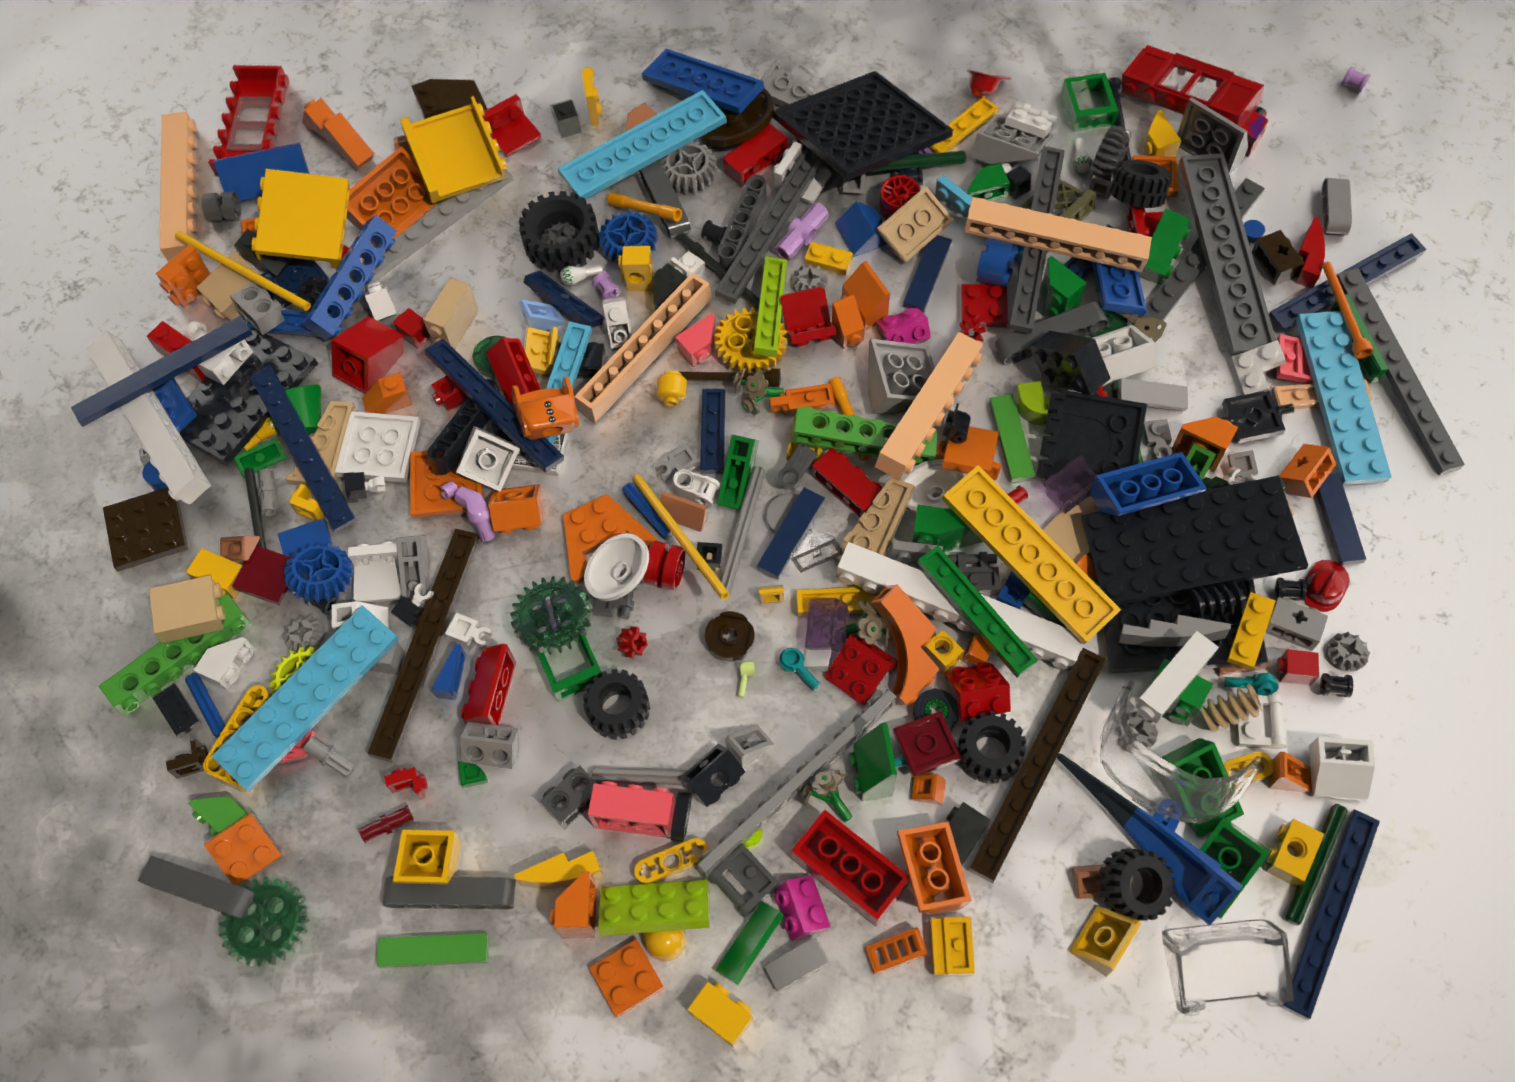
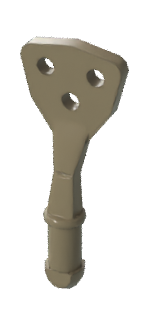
(1140, 324)

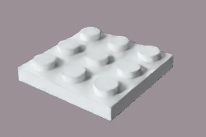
(378, 445)

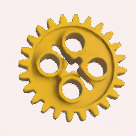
(732, 333)

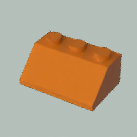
(934, 868)

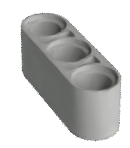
(1336, 206)

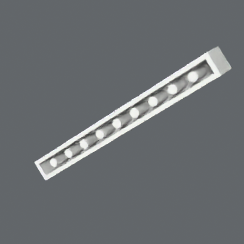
(150, 423)
(876, 571)

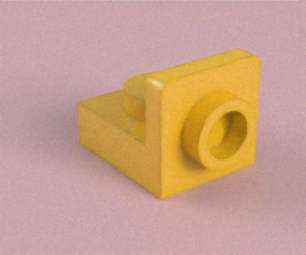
(304, 505)

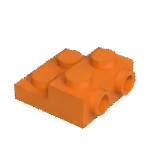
(183, 276)

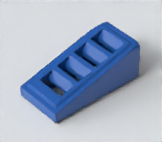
(449, 679)

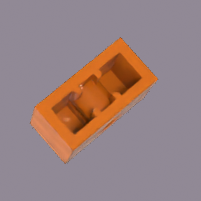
(1307, 470)

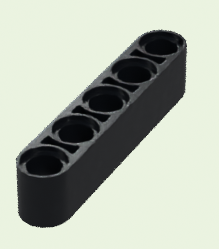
(449, 445)

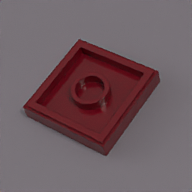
(263, 576)
(927, 744)

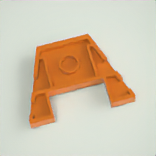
(592, 526)

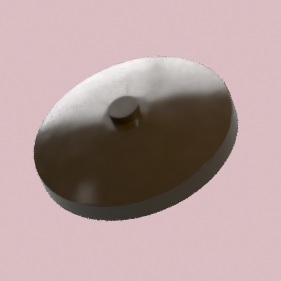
(744, 125)

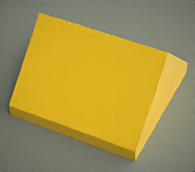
(1104, 939)

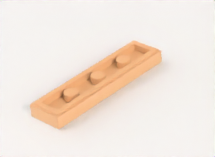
(1301, 396)

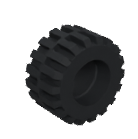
(1141, 183)
(611, 685)
(997, 728)
(1155, 889)

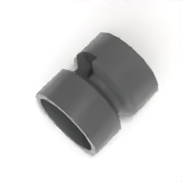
(217, 207)

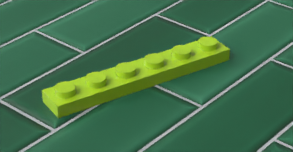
(770, 307)

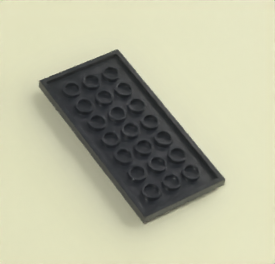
(1195, 542)

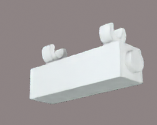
(1175, 677)

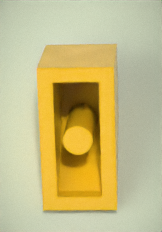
(1161, 138)

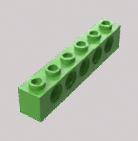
(851, 440)
(161, 656)

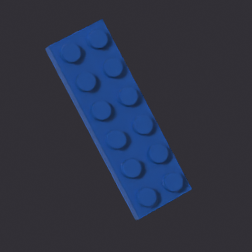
(691, 75)

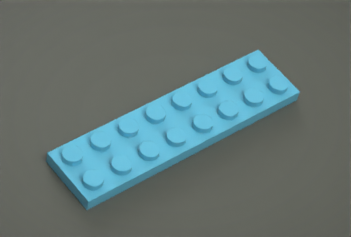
(642, 145)
(1343, 398)
(305, 698)

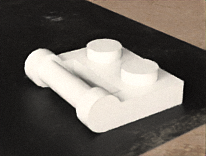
(1252, 732)

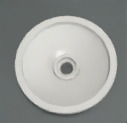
(931, 484)
(616, 567)

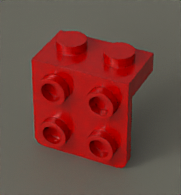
(807, 316)
(979, 690)

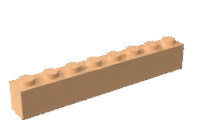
(177, 181)
(1058, 234)
(643, 347)
(928, 407)

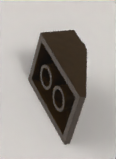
(445, 95)

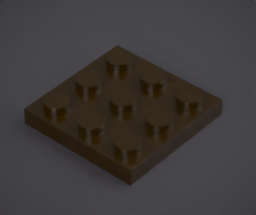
(144, 529)

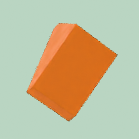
(1290, 774)

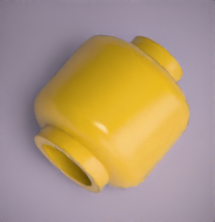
(671, 388)

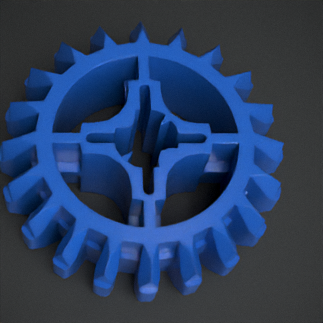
(626, 231)
(317, 567)

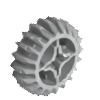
(690, 167)

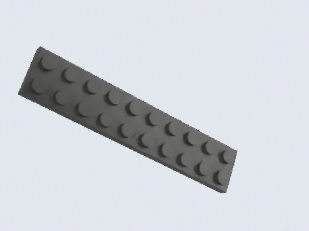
(1227, 252)

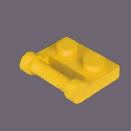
(591, 95)

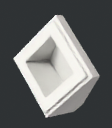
(818, 660)

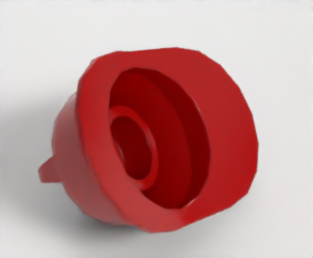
(984, 84)
(1326, 585)

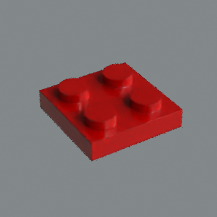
(984, 303)

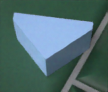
(541, 315)

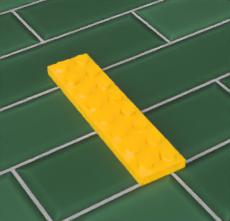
(1031, 554)

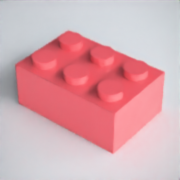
(632, 809)

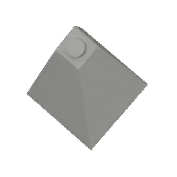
(1211, 133)
(1006, 144)
(896, 374)

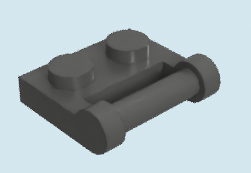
(750, 874)

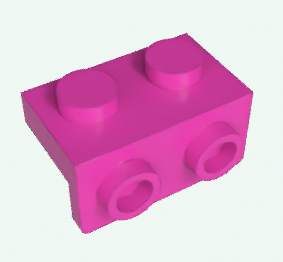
(905, 327)
(801, 907)

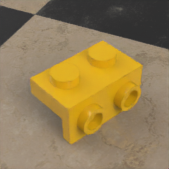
(540, 349)

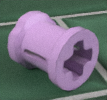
(1355, 79)
(606, 286)

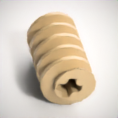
(1232, 708)

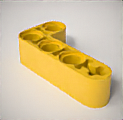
(249, 702)

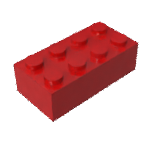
(850, 867)

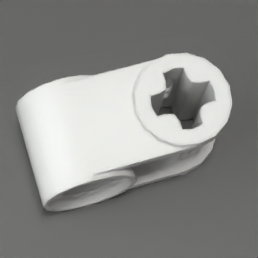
(700, 487)

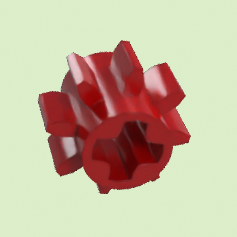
(975, 326)
(631, 642)

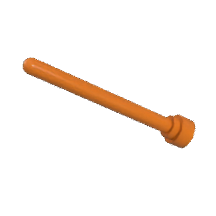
(1361, 347)

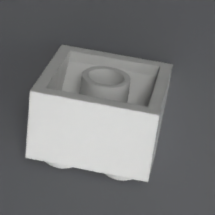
(487, 458)

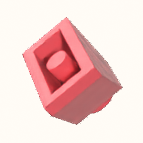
(697, 340)

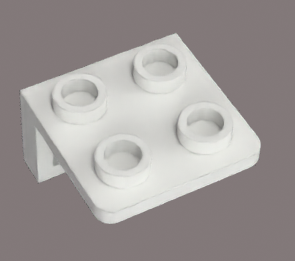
(783, 169)
(375, 572)

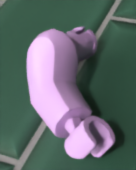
(476, 508)

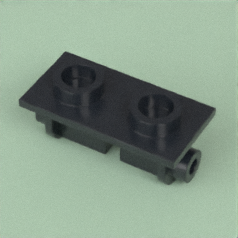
(956, 426)

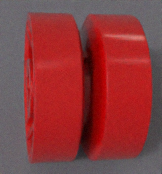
(895, 193)
(665, 565)

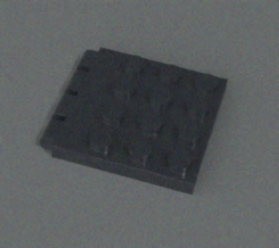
(1092, 426)

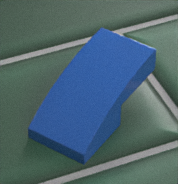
(1013, 592)

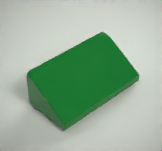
(261, 456)

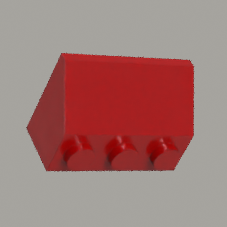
(490, 686)

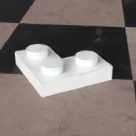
(1254, 362)

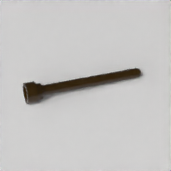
(773, 376)

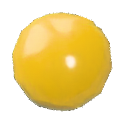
(665, 944)

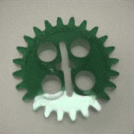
(574, 608)
(288, 920)

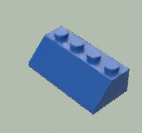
(1145, 485)

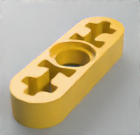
(675, 850)

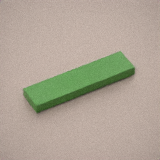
(1012, 438)
(432, 950)

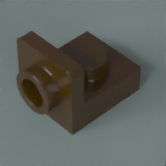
(188, 764)

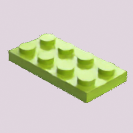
(654, 907)

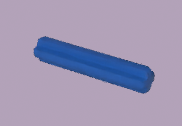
(646, 509)
(205, 704)

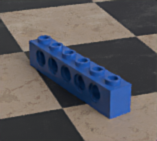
(318, 318)

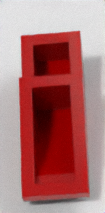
(1313, 255)

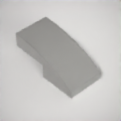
(796, 964)

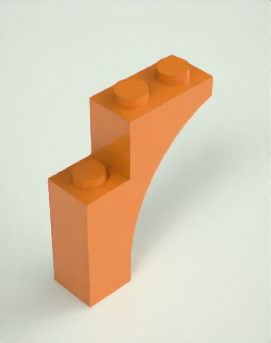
(337, 132)
(910, 633)

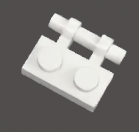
(1030, 120)

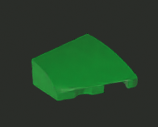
(308, 404)

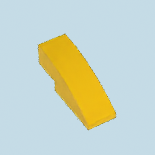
(559, 871)

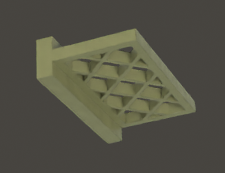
(1073, 209)

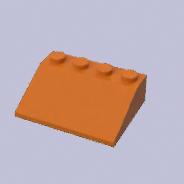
(392, 193)

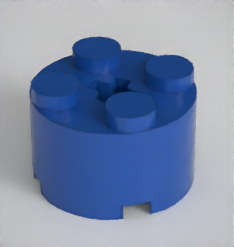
(995, 263)

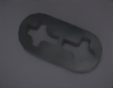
(681, 816)

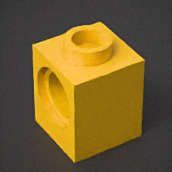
(944, 661)

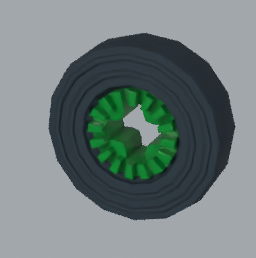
(937, 699)

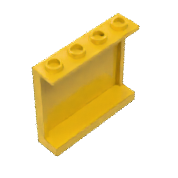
(454, 151)
(301, 216)

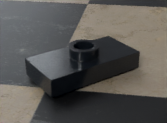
(177, 711)

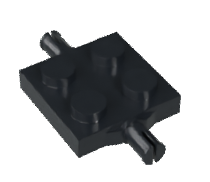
(1255, 416)

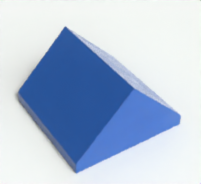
(859, 229)

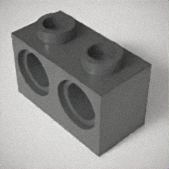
(576, 801)

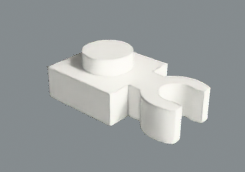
(466, 629)

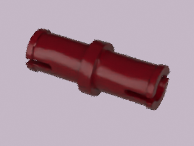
(385, 824)

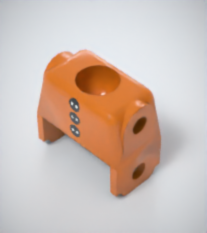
(546, 411)

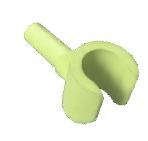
(747, 669)

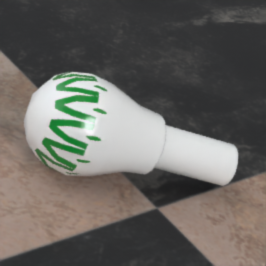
(1082, 161)
(572, 275)

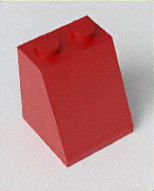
(365, 353)

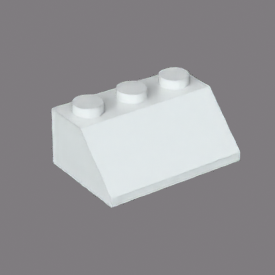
(1126, 352)

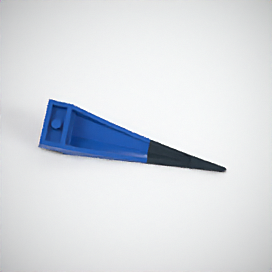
(1198, 877)

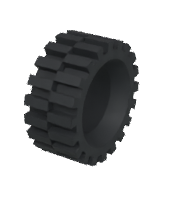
(551, 211)

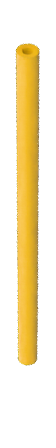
(265, 283)
(681, 537)

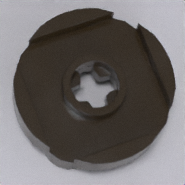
(729, 650)

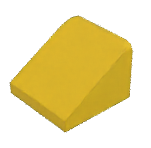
(771, 594)

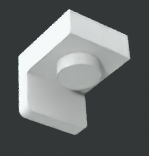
(688, 264)

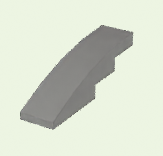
(1173, 634)

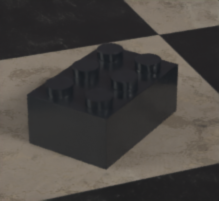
(1070, 362)

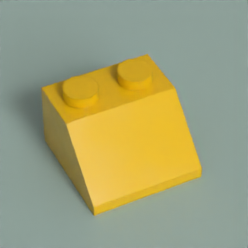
(427, 856)

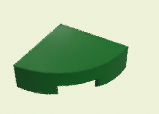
(471, 775)

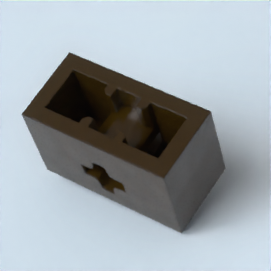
(1278, 257)

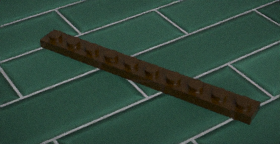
(423, 646)
(1037, 766)

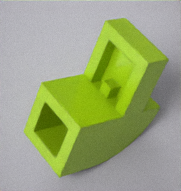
(1032, 403)

